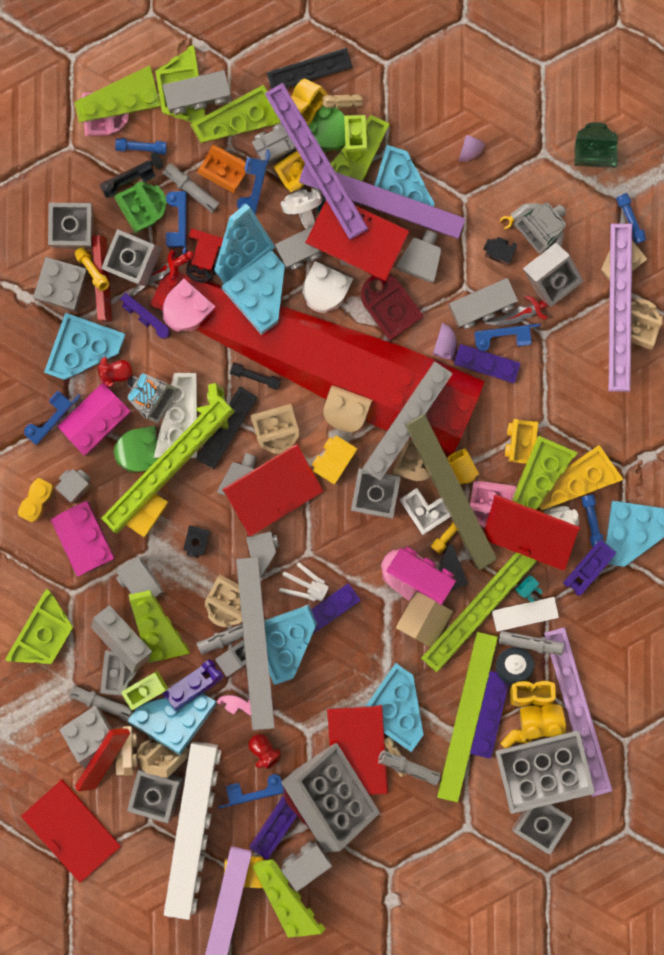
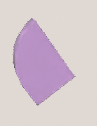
(471, 149)
(445, 343)

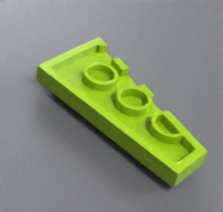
(125, 96)
(237, 117)
(356, 163)
(541, 471)
(156, 628)
(286, 902)

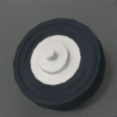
(514, 665)

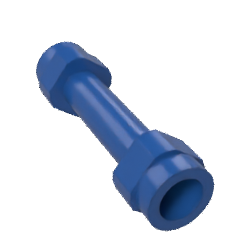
(122, 145)
(624, 201)
(589, 502)

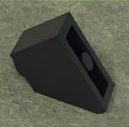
(451, 563)

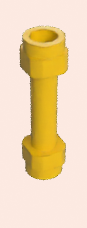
(99, 280)
(440, 544)

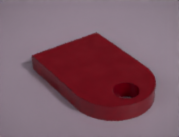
(390, 306)

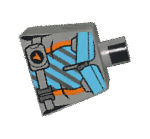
(150, 396)

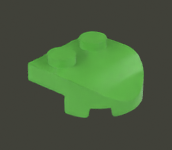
(329, 128)
(142, 205)
(136, 449)

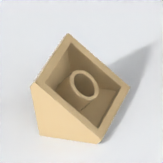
(424, 619)

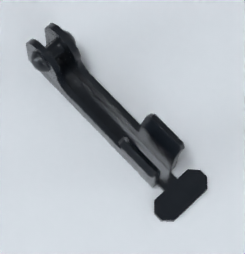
(144, 170)

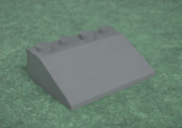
(545, 772)
(331, 798)

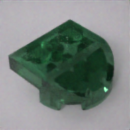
(596, 146)

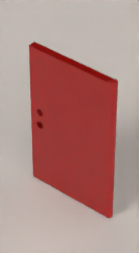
(370, 251)
(274, 486)
(519, 526)
(361, 739)
(69, 825)

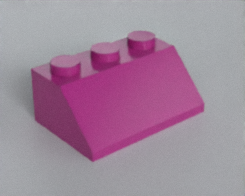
(94, 419)
(83, 538)
(421, 574)

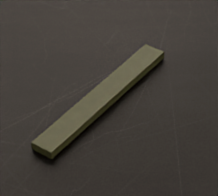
(450, 491)

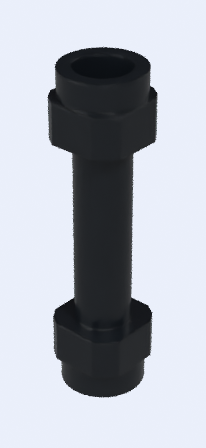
(273, 382)

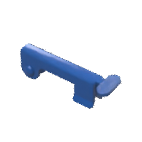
(258, 168)
(179, 238)
(523, 336)
(61, 403)
(235, 794)

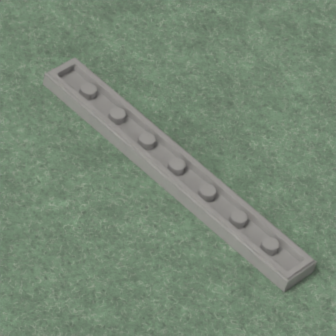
(255, 644)

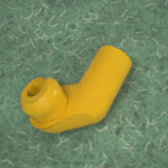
(514, 736)

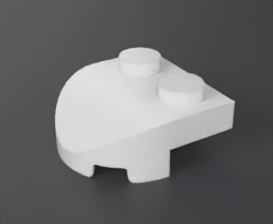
(325, 288)

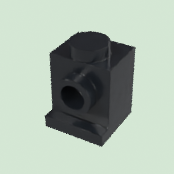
(499, 250)
(202, 535)

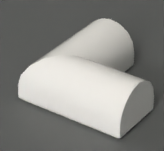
(424, 515)

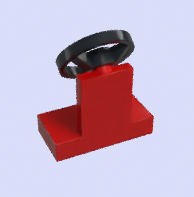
(204, 255)

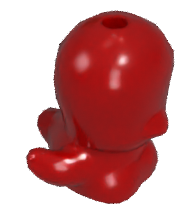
(116, 371)
(263, 749)

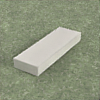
(525, 614)

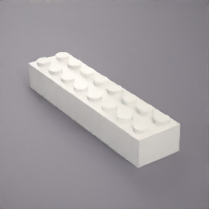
(191, 829)

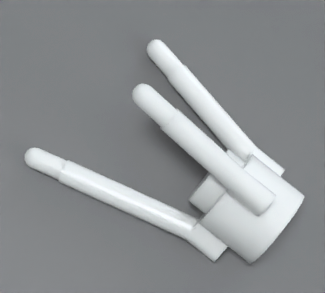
(316, 589)

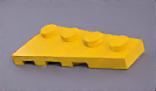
(582, 477)

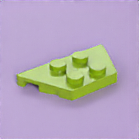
(179, 69)
(42, 633)

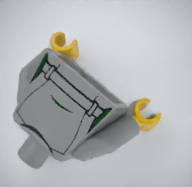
(539, 224)

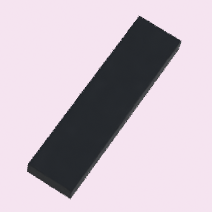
(311, 69)
(221, 439)

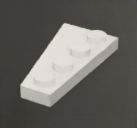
(180, 412)

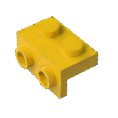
(290, 170)
(522, 440)

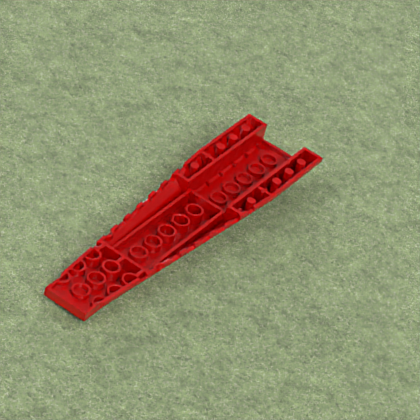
(327, 354)

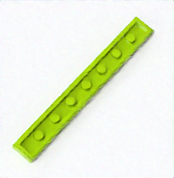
(168, 464)
(477, 611)
(467, 717)

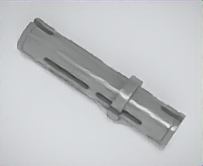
(183, 181)
(220, 639)
(532, 643)
(100, 702)
(400, 764)

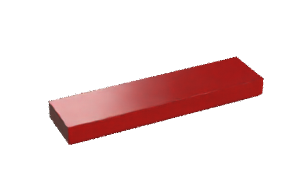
(103, 298)
(102, 759)

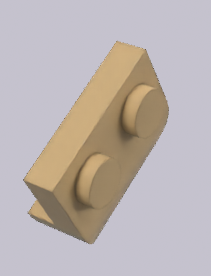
(644, 323)
(345, 409)
(276, 428)
(410, 464)
(224, 602)
(126, 759)
(159, 759)

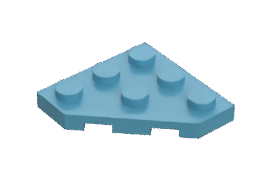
(401, 177)
(242, 244)
(258, 291)
(81, 347)
(633, 530)
(287, 642)
(400, 707)
(170, 727)

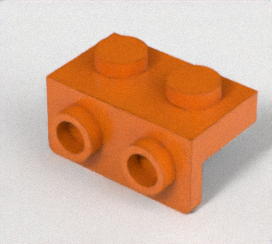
(223, 168)

